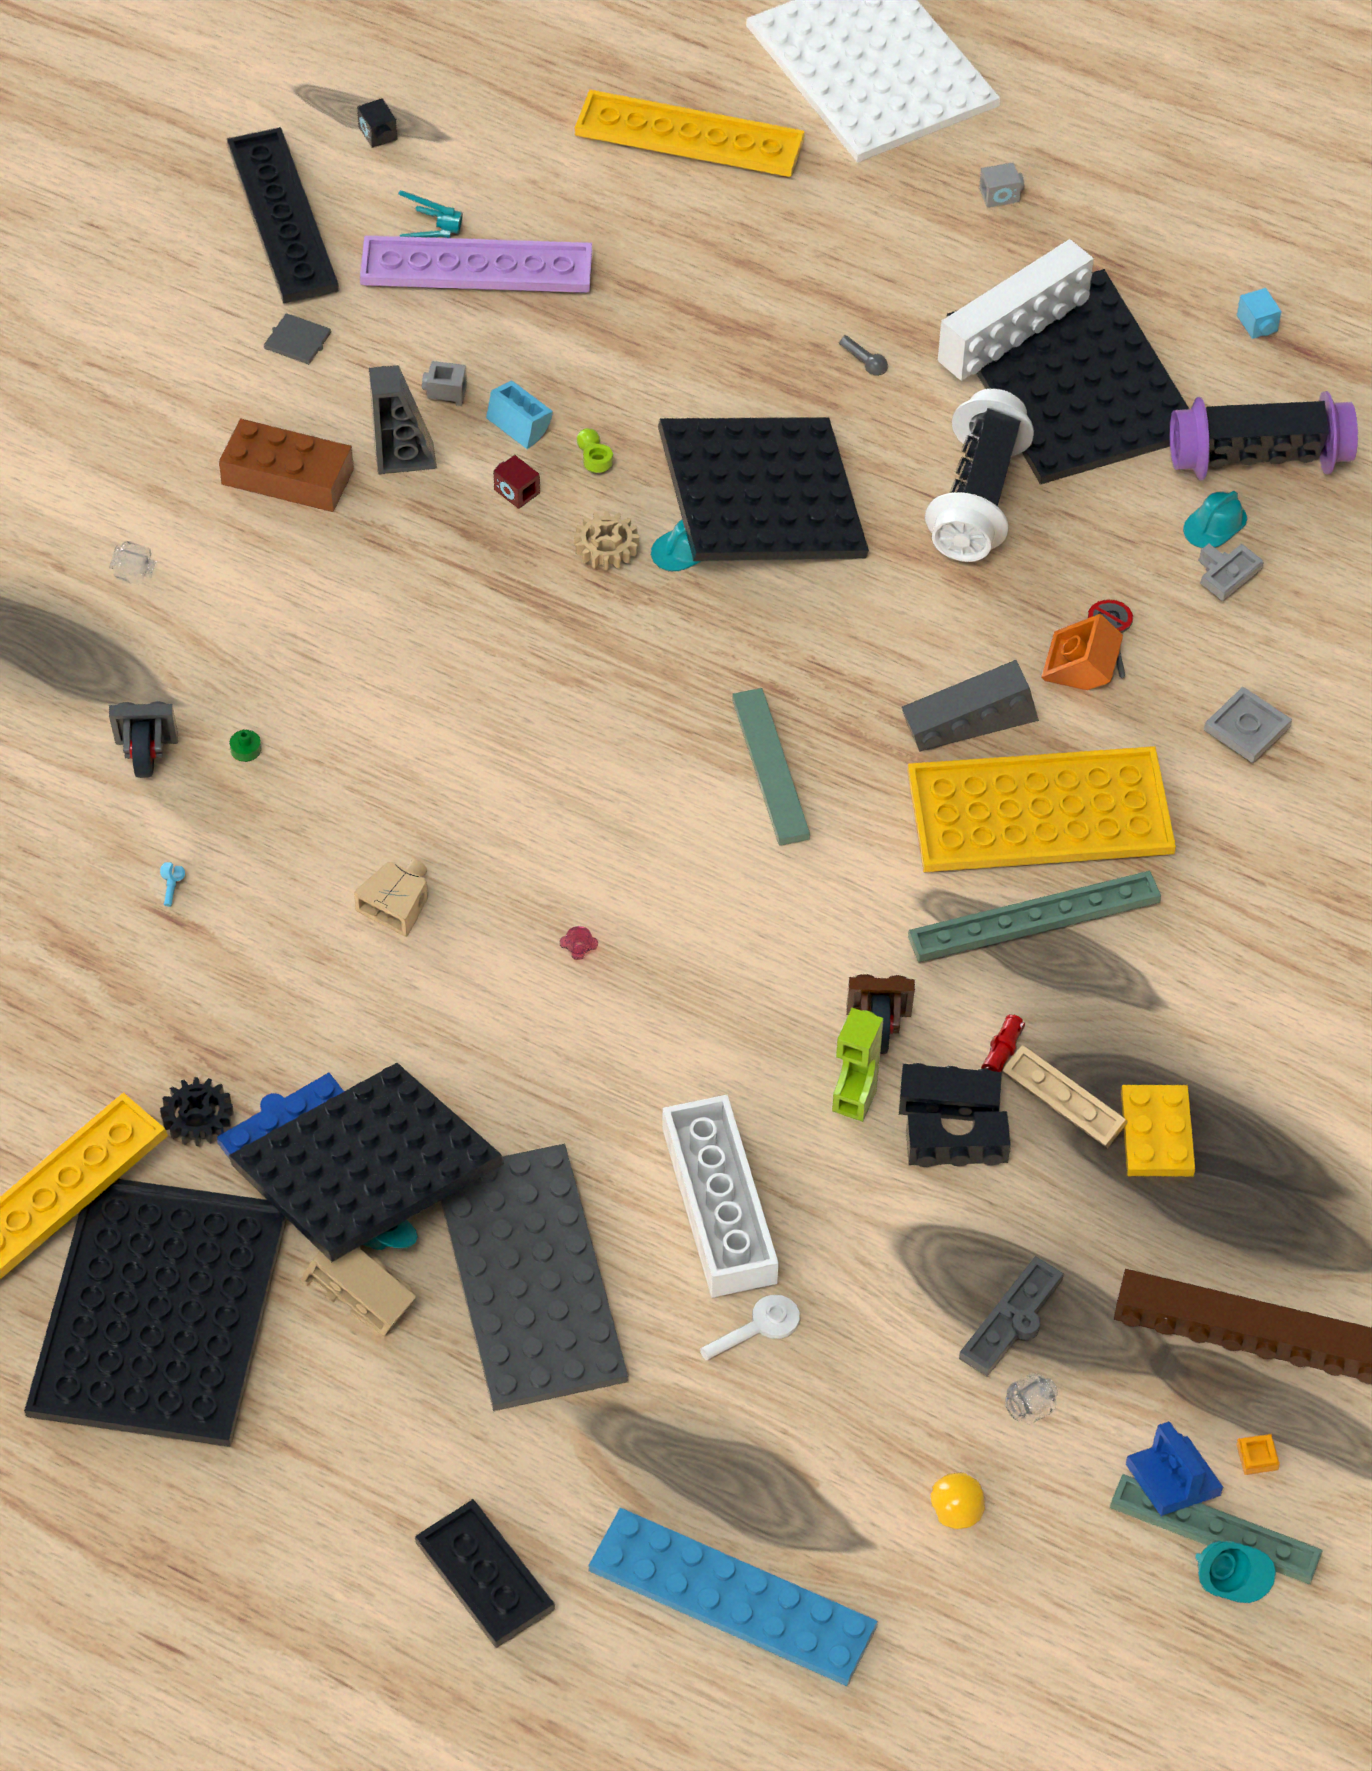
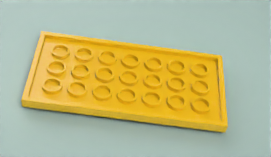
(1040, 809)

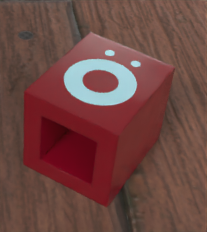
(516, 481)

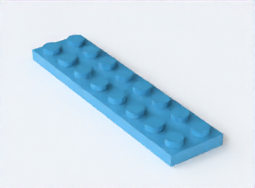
(733, 1596)

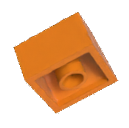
(1083, 654)

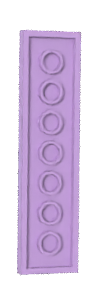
(476, 264)

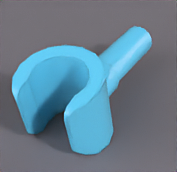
(166, 873)

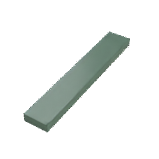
(770, 767)
(1212, 1525)

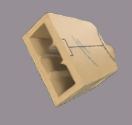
(394, 896)

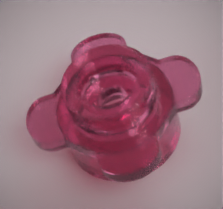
(575, 935)

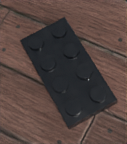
(484, 1573)

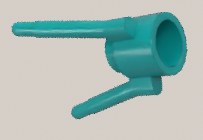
(447, 218)

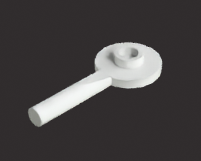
(771, 1316)

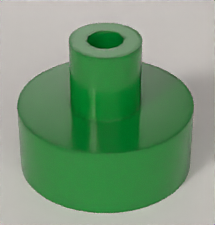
(245, 745)

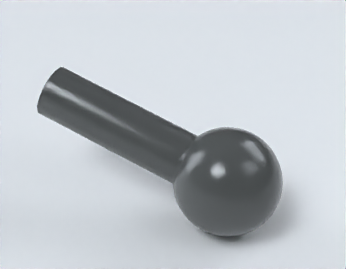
(874, 363)

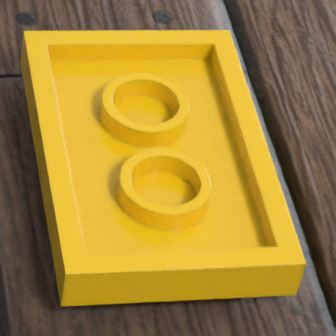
(1157, 1130)

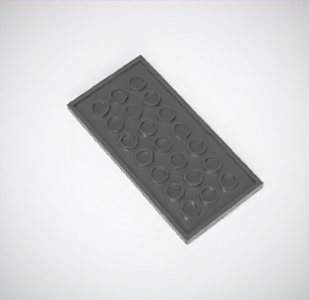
(533, 1281)

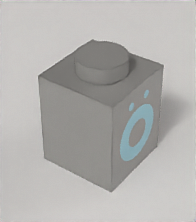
(1000, 185)

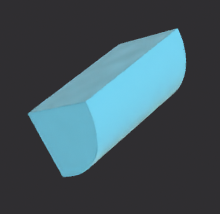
(518, 413)

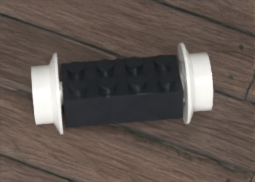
(968, 518)

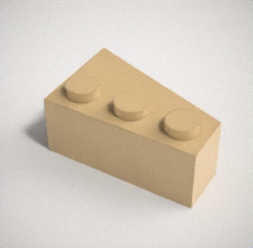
(363, 1285)

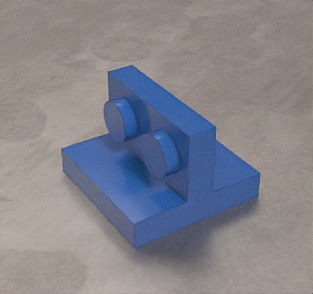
(1173, 1472)

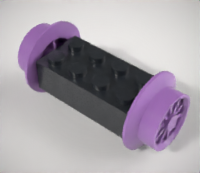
(1263, 434)

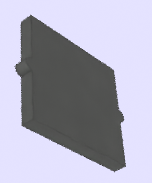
(297, 338)

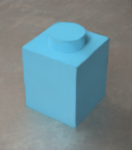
(1259, 313)

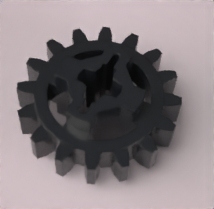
(196, 1111)

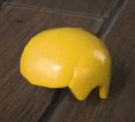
(958, 1500)

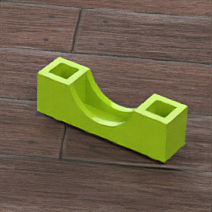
(860, 1049)

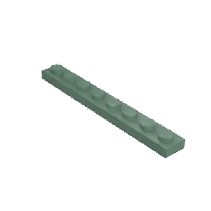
(1034, 916)

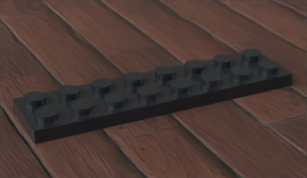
(282, 215)

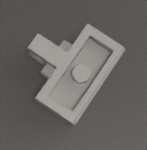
(1228, 571)

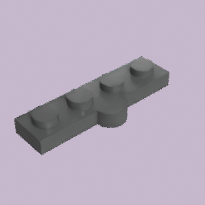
(1012, 1317)

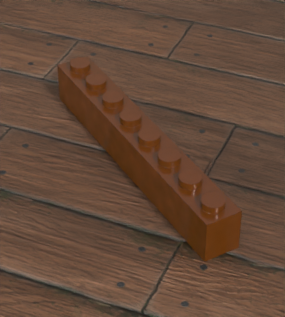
(1245, 1325)

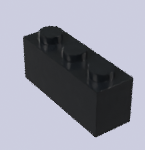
(948, 1091)

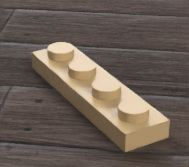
(1065, 1096)

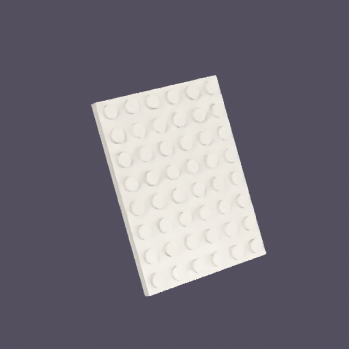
(873, 69)

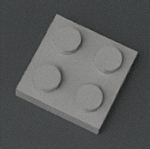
(1247, 724)

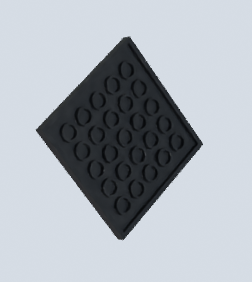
(762, 489)
(365, 1161)

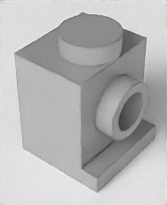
(445, 382)

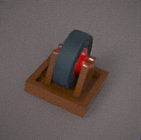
(885, 998)

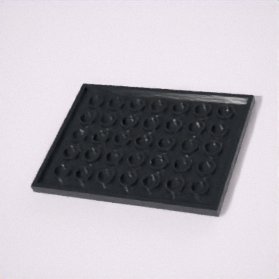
(1088, 387)
(158, 1312)

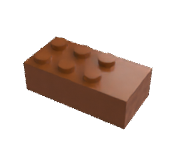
(286, 465)

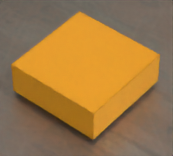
(1258, 1454)

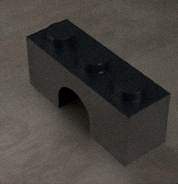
(933, 1145)

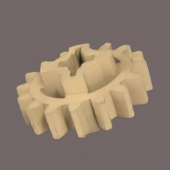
(606, 540)

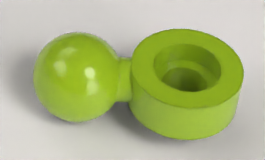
(596, 456)

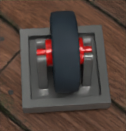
(143, 732)

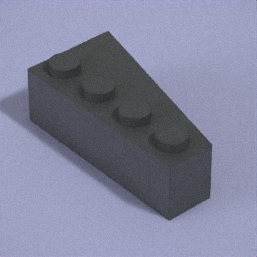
(398, 428)
(972, 708)

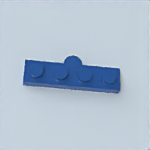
(279, 1111)

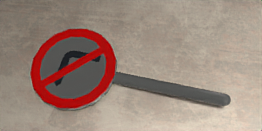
(1119, 616)

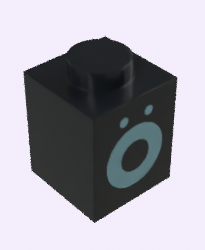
(377, 123)

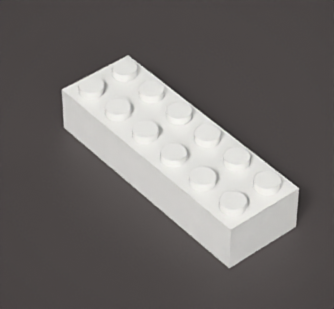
(1015, 310)
(720, 1196)

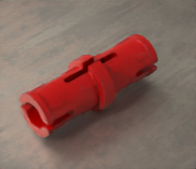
(1004, 1043)

